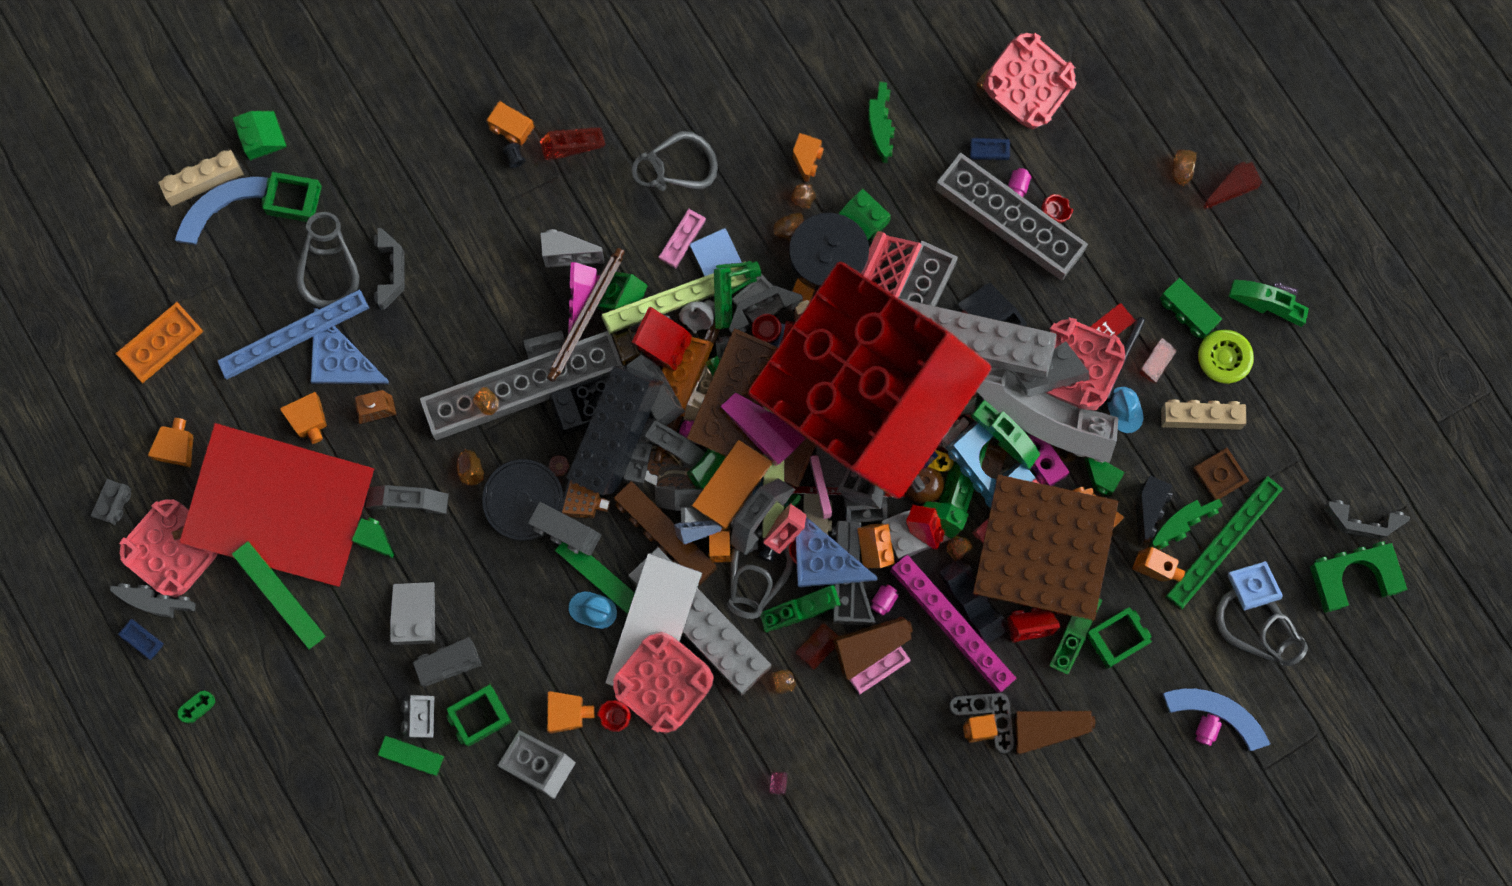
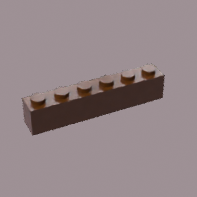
(661, 530)

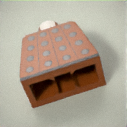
(374, 406)
(582, 502)

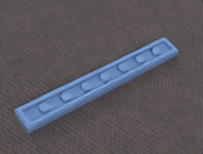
(293, 334)

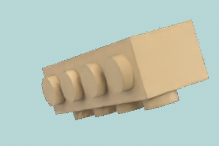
(200, 178)
(1203, 415)

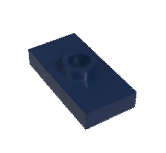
(990, 149)
(141, 639)

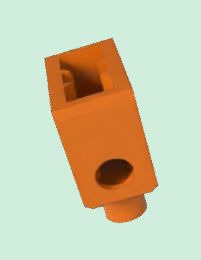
(306, 417)
(173, 444)
(1157, 565)
(566, 712)

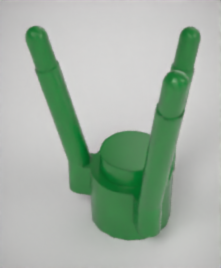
(749, 270)

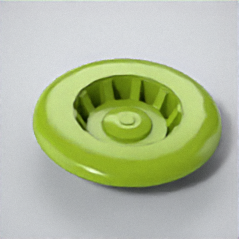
(1225, 356)

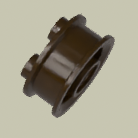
(625, 348)

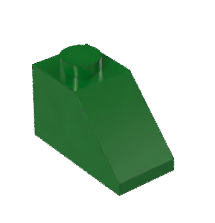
(1103, 476)
(951, 517)
(372, 536)

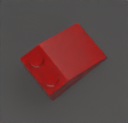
(662, 339)
(1032, 624)

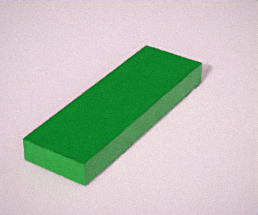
(723, 298)
(411, 755)

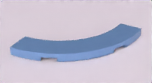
(215, 200)
(1221, 707)

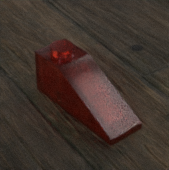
(571, 142)
(1239, 181)

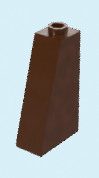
(869, 645)
(1046, 728)

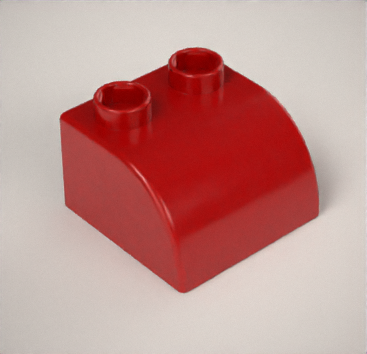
(870, 380)

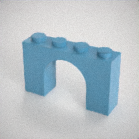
(966, 451)

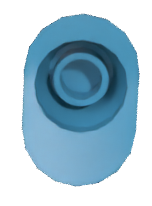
(1127, 407)
(592, 610)

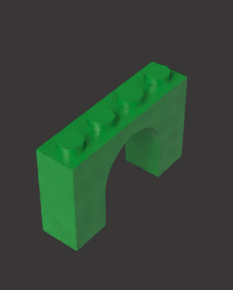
(1381, 561)

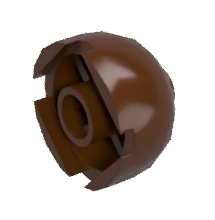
(933, 487)

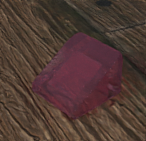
(778, 783)

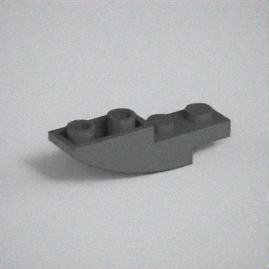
(146, 600)

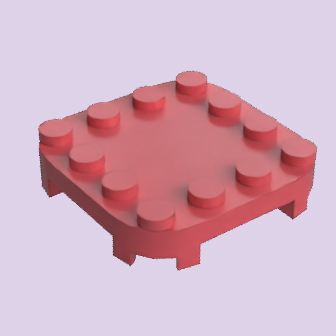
(1029, 80)
(1099, 353)
(158, 557)
(663, 682)

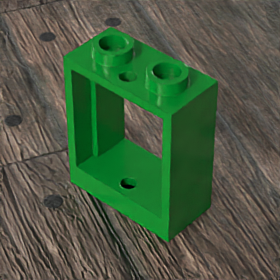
(310, 202)
(1100, 646)
(498, 707)

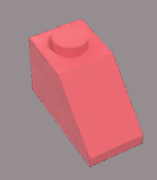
(785, 529)

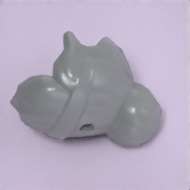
(699, 319)

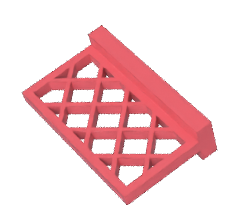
(879, 253)

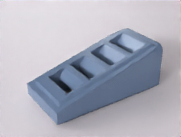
(695, 530)

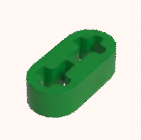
(199, 711)

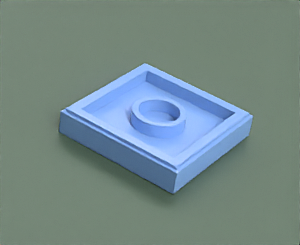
(714, 251)
(1255, 585)

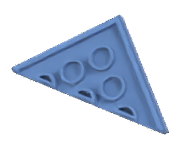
(340, 362)
(825, 561)

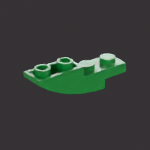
(880, 125)
(1266, 297)
(1008, 433)
(1178, 525)
(800, 609)
(1071, 643)

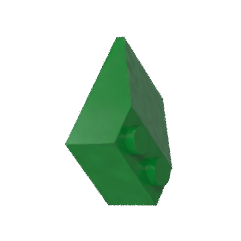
(866, 214)

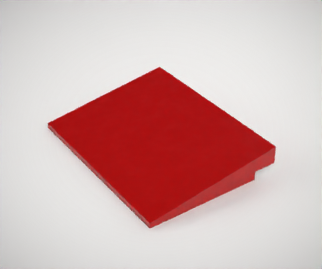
(281, 499)

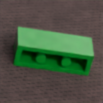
(1190, 309)

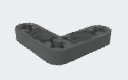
(990, 707)

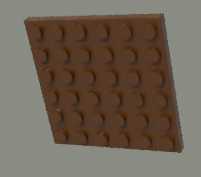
(735, 373)
(1045, 547)

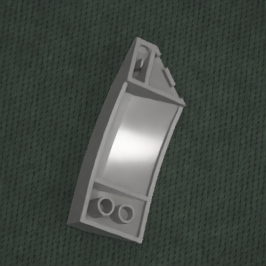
(1050, 419)

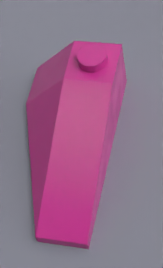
(581, 283)
(764, 428)

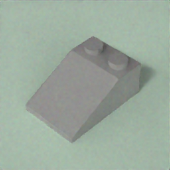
(562, 249)
(902, 541)
(413, 614)
(537, 764)

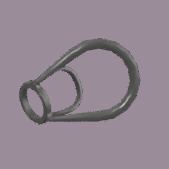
(660, 170)
(302, 262)
(734, 574)
(1283, 619)

